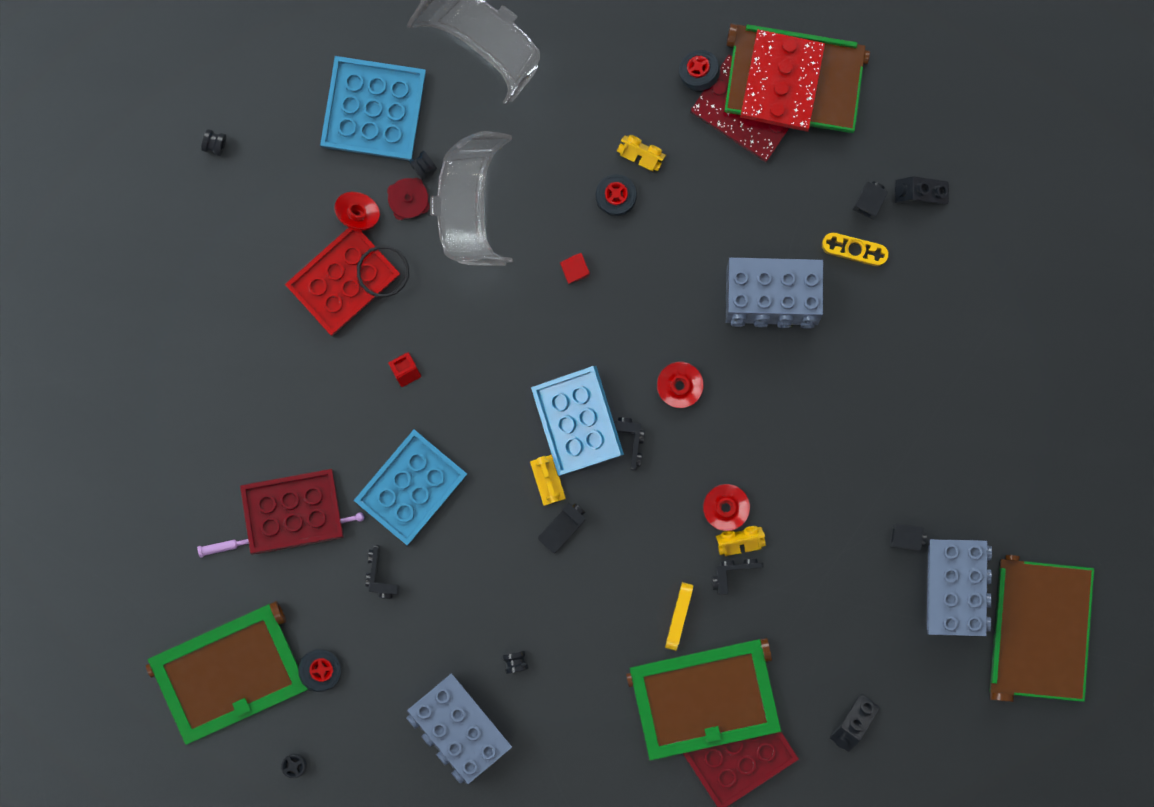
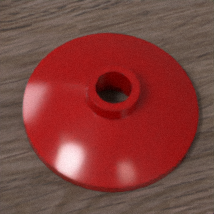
(357, 210)
(683, 373)
(738, 504)

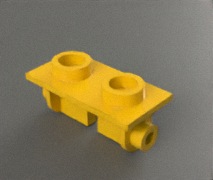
(634, 147)
(547, 480)
(730, 541)

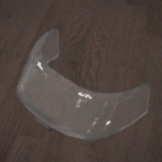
(488, 33)
(461, 199)

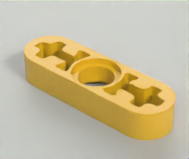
(850, 240)
(679, 616)

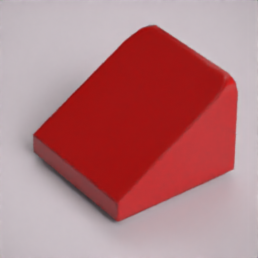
(575, 268)
(404, 369)

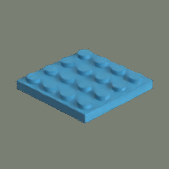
(373, 108)

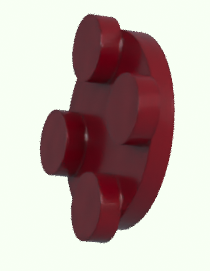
(408, 198)

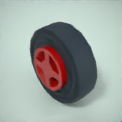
(702, 62)
(621, 188)
(328, 669)

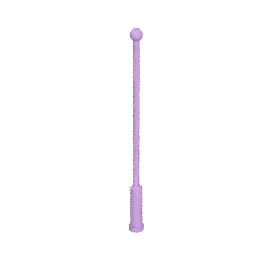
(233, 544)

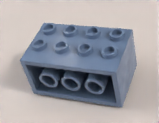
(774, 292)
(958, 587)
(458, 730)

